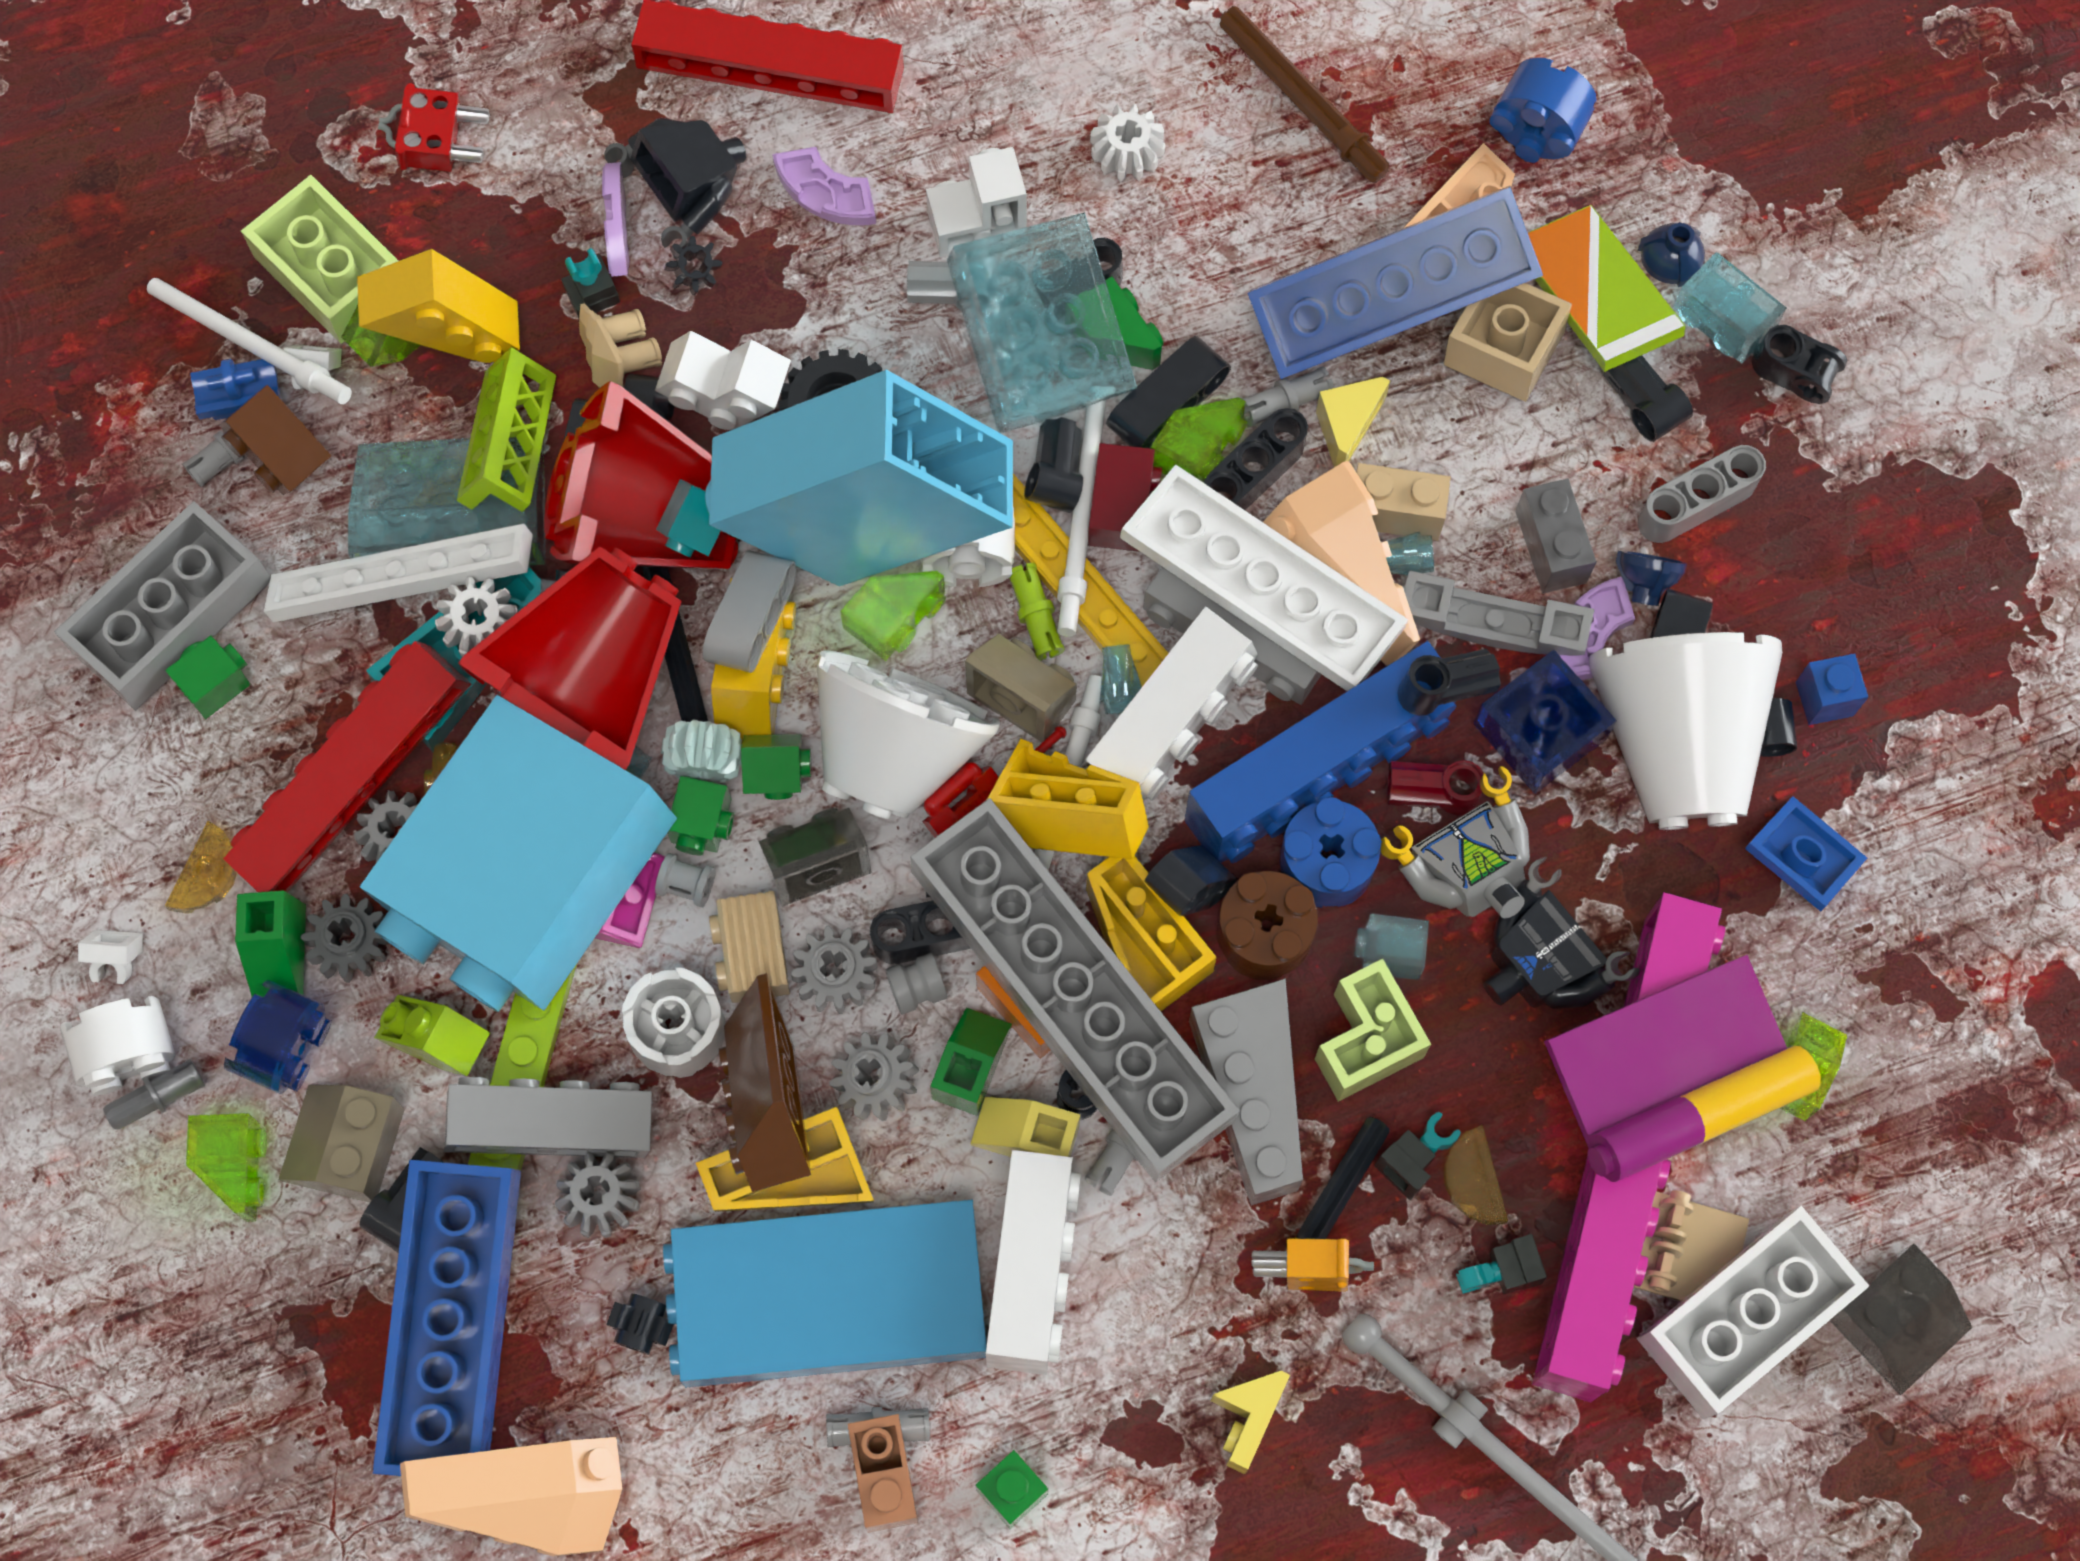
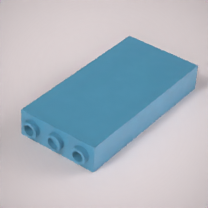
(825, 1294)

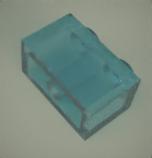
(1728, 307)

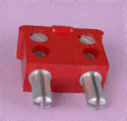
(430, 129)

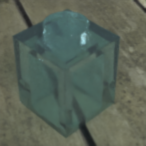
(1396, 941)

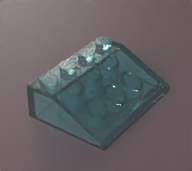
(1040, 321)
(409, 496)

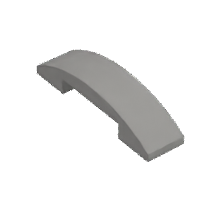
(1496, 619)

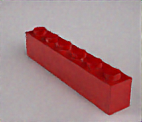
(768, 55)
(347, 769)

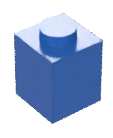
(1831, 689)

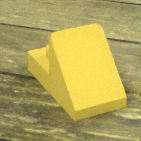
(1256, 1403)

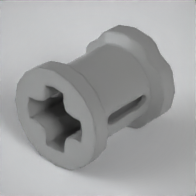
(685, 880)

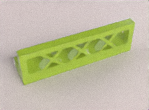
(498, 421)

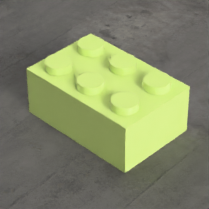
(316, 252)

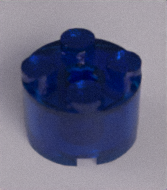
(276, 1038)

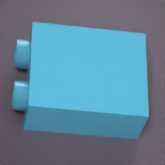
(861, 480)
(516, 857)

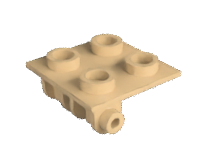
(1689, 1245)

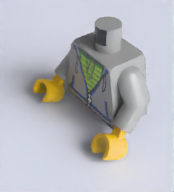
(1471, 860)

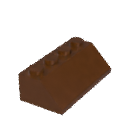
(763, 1092)

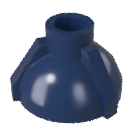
(1672, 260)
(1648, 575)

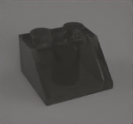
(815, 855)
(1904, 1318)

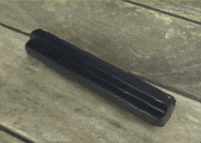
(1344, 1180)

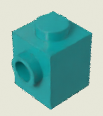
(688, 521)

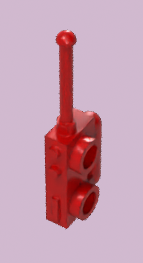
(979, 785)

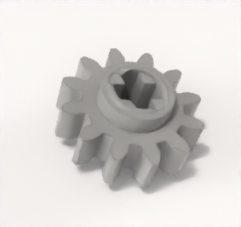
(834, 951)
(857, 1082)

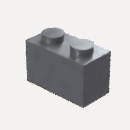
(1555, 536)

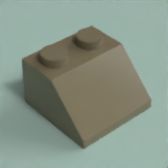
(1020, 686)
(342, 1141)

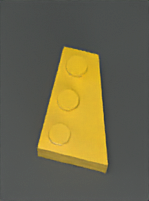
(439, 307)
(751, 699)
(1070, 806)
(1146, 932)
(833, 1178)

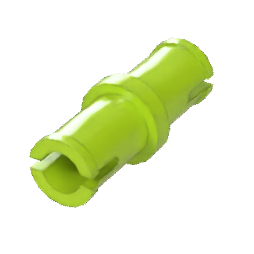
(1036, 611)

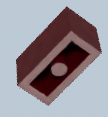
(1121, 486)

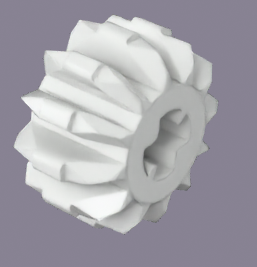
(1127, 142)
(456, 612)

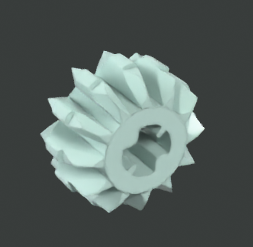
(702, 751)

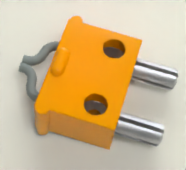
(1311, 1264)

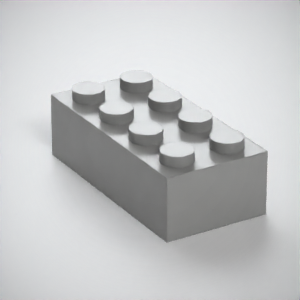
(162, 602)

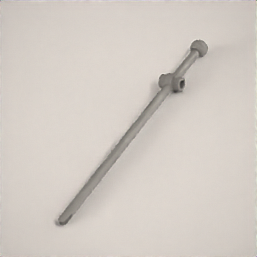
(1461, 1421)

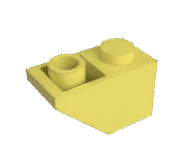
(1025, 1126)

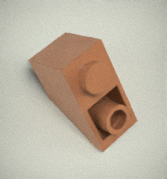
(882, 1473)

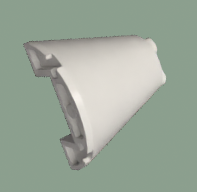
(1690, 720)

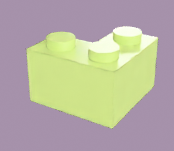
(1382, 1034)

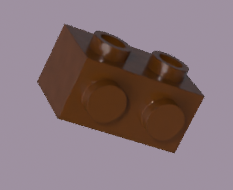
(273, 441)

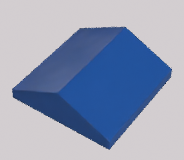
(1806, 853)

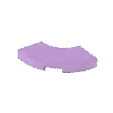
(822, 190)
(615, 223)
(1610, 614)

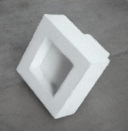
(324, 356)
(112, 949)

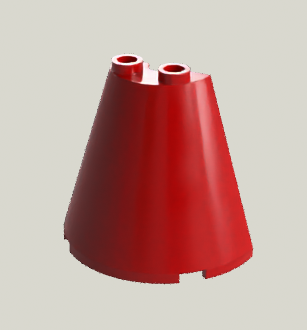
(618, 482)
(584, 653)

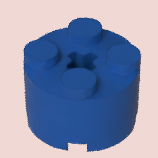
(1544, 110)
(1336, 828)

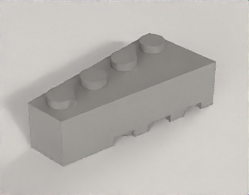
(1249, 1054)

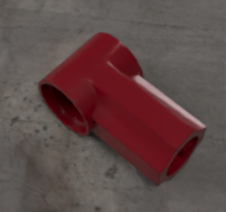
(1430, 785)

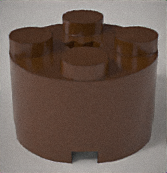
(1270, 898)

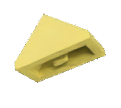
(1348, 413)

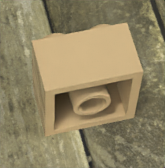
(1508, 338)

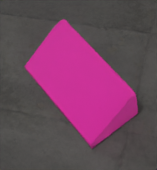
(632, 914)

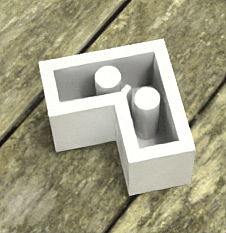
(979, 207)
(722, 383)

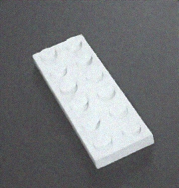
(1263, 579)

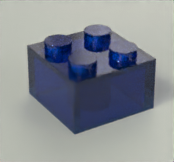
(1544, 721)

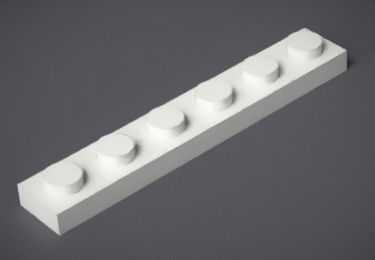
(398, 573)

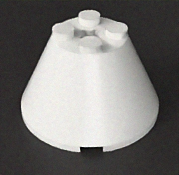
(891, 734)

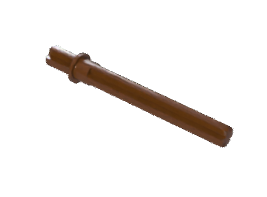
(1354, 146)

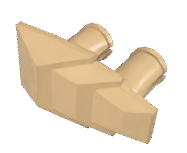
(603, 355)

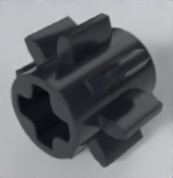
(690, 253)
(640, 1323)

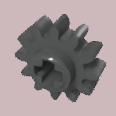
(345, 956)

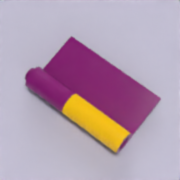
(1678, 1069)

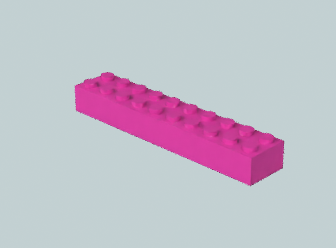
(1614, 1218)

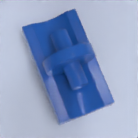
(228, 387)

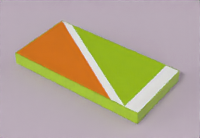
(1612, 299)

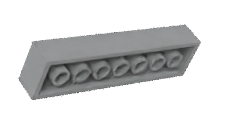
(1073, 990)

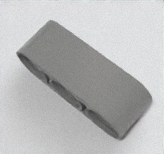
(1715, 479)
(749, 611)

